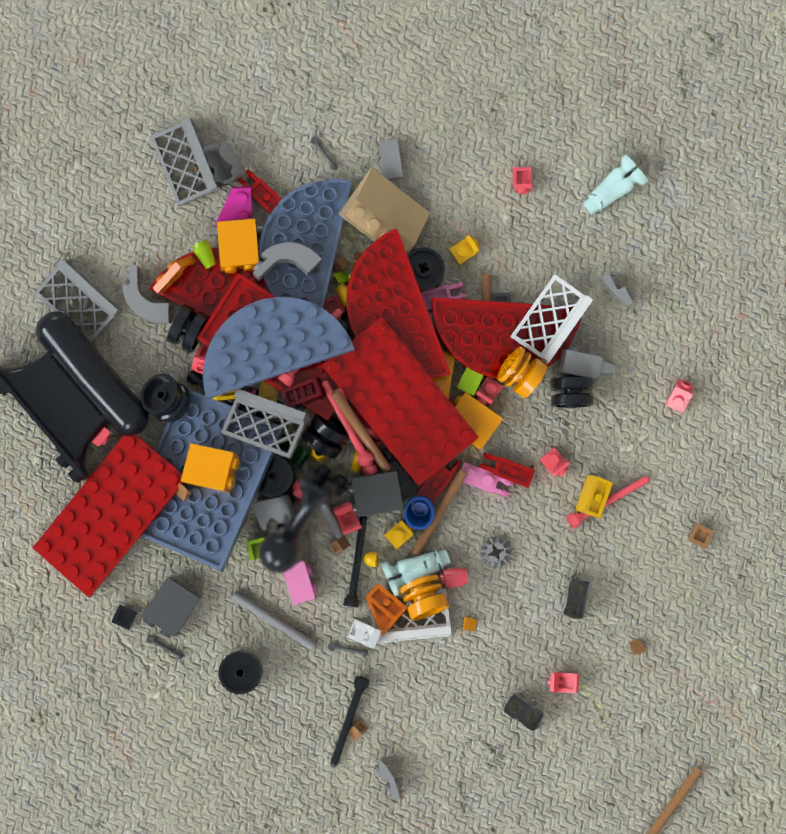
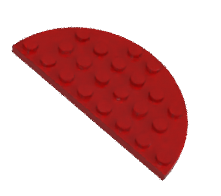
(202, 286)
(387, 288)
(480, 331)

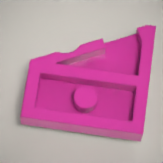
(238, 205)

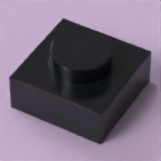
(124, 617)

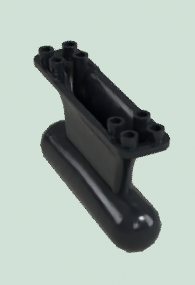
(72, 393)
(293, 542)

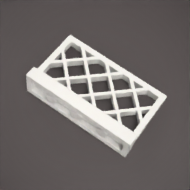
(565, 328)
(417, 632)

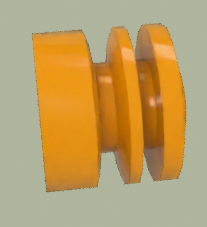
(524, 374)
(425, 600)

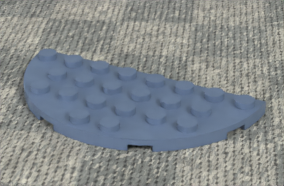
(313, 220)
(270, 341)

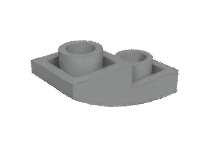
(391, 160)
(622, 295)
(384, 772)

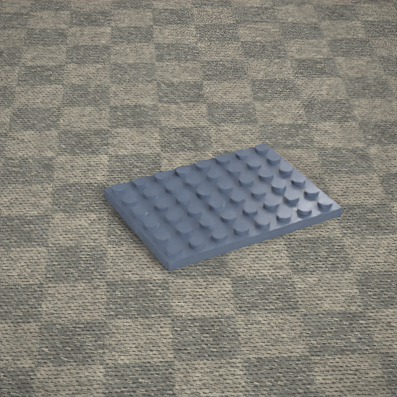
(210, 519)

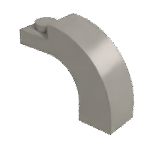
(290, 253)
(152, 312)

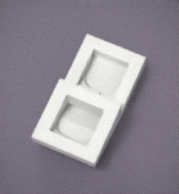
(364, 633)

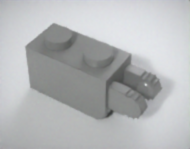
(583, 364)

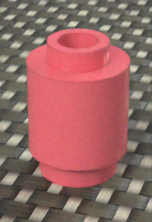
(454, 577)

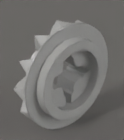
(487, 547)

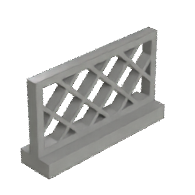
(197, 147)
(87, 287)
(267, 407)

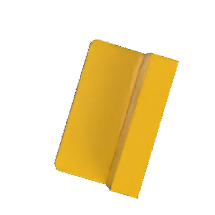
(594, 496)

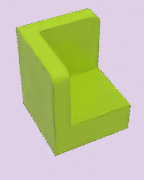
(470, 381)
(253, 548)

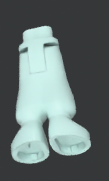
(614, 185)
(414, 568)

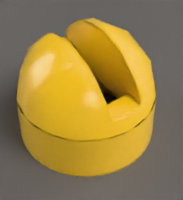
(371, 558)

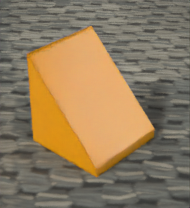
(469, 623)

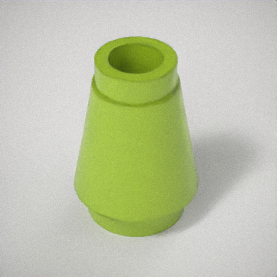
(204, 253)

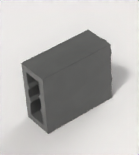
(377, 493)
(170, 607)

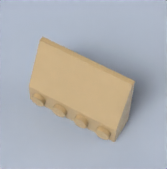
(381, 207)

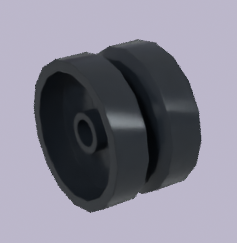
(434, 264)
(187, 328)
(572, 395)
(165, 397)
(326, 436)
(284, 478)
(252, 672)

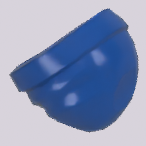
(419, 512)

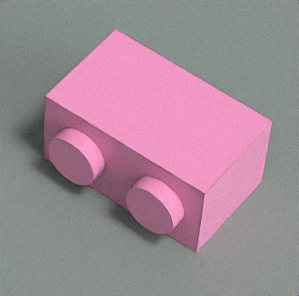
(299, 583)

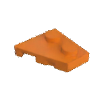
(175, 271)
(384, 608)

